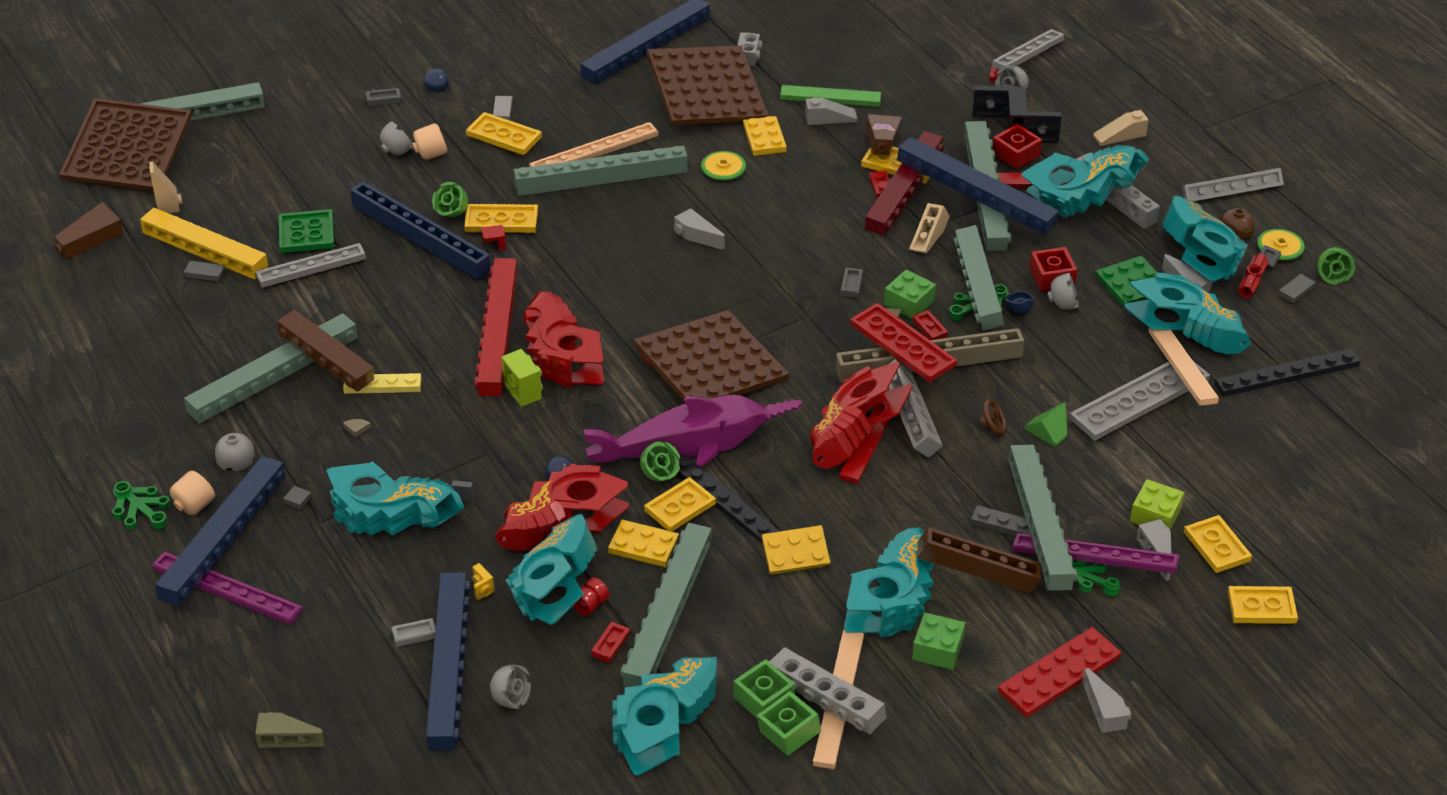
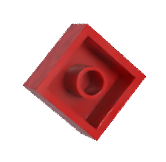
(1017, 146)
(1049, 264)

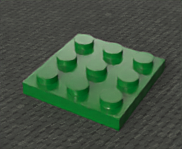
(306, 231)
(1118, 278)

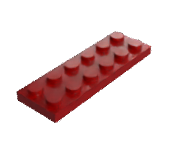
(903, 342)
(1058, 672)

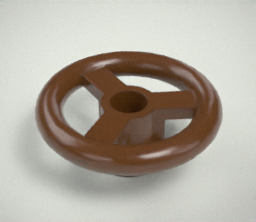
(990, 419)

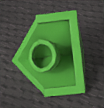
(1050, 425)

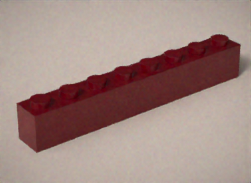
(898, 191)

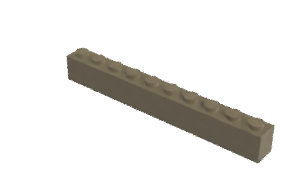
(966, 349)

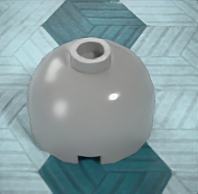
(1012, 77)
(394, 140)
(1063, 292)
(234, 452)
(510, 686)

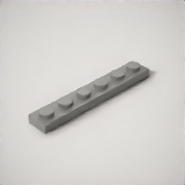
(1029, 49)
(1233, 185)
(310, 265)

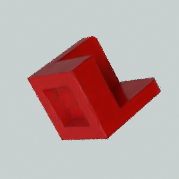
(494, 234)

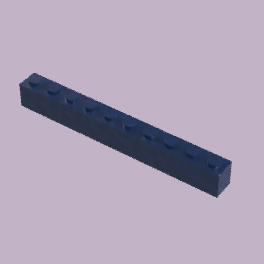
(648, 37)
(977, 185)
(421, 230)
(220, 531)
(447, 662)

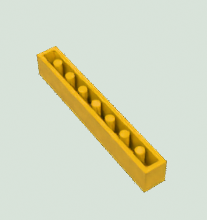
(203, 243)

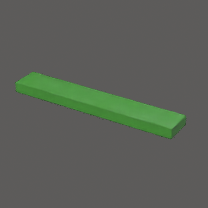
(840, 96)

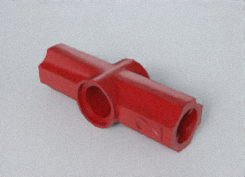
(1253, 276)

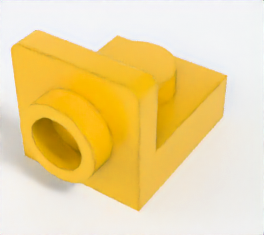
(482, 582)

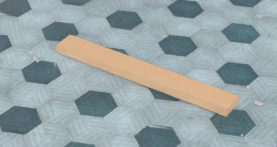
(602, 145)
(1184, 367)
(832, 726)

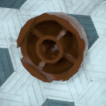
(1239, 222)

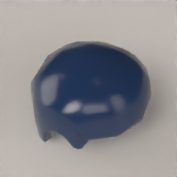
(436, 80)
(1019, 302)
(556, 465)

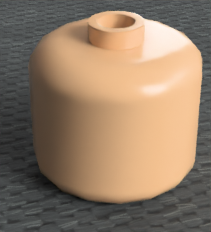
(429, 142)
(192, 493)

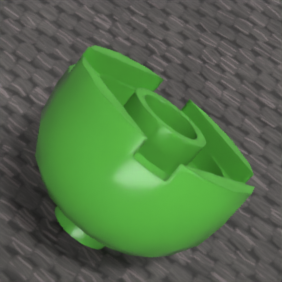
(450, 200)
(1335, 265)
(660, 461)

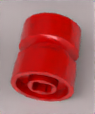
(594, 594)

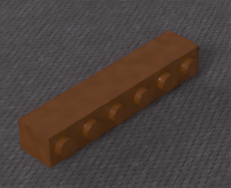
(325, 350)
(979, 560)

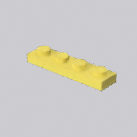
(390, 383)

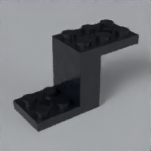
(1012, 105)

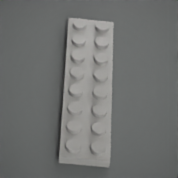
(1130, 401)

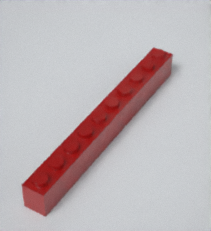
(496, 327)

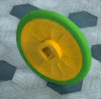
(723, 165)
(1282, 240)

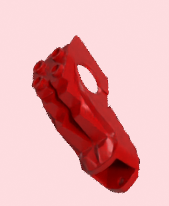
(551, 341)

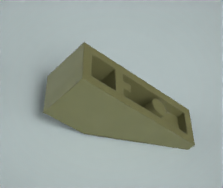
(286, 731)

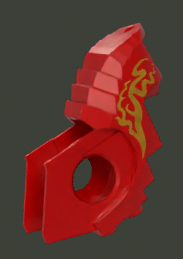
(845, 415)
(552, 503)

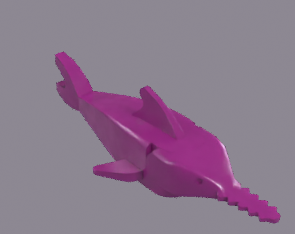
(695, 429)

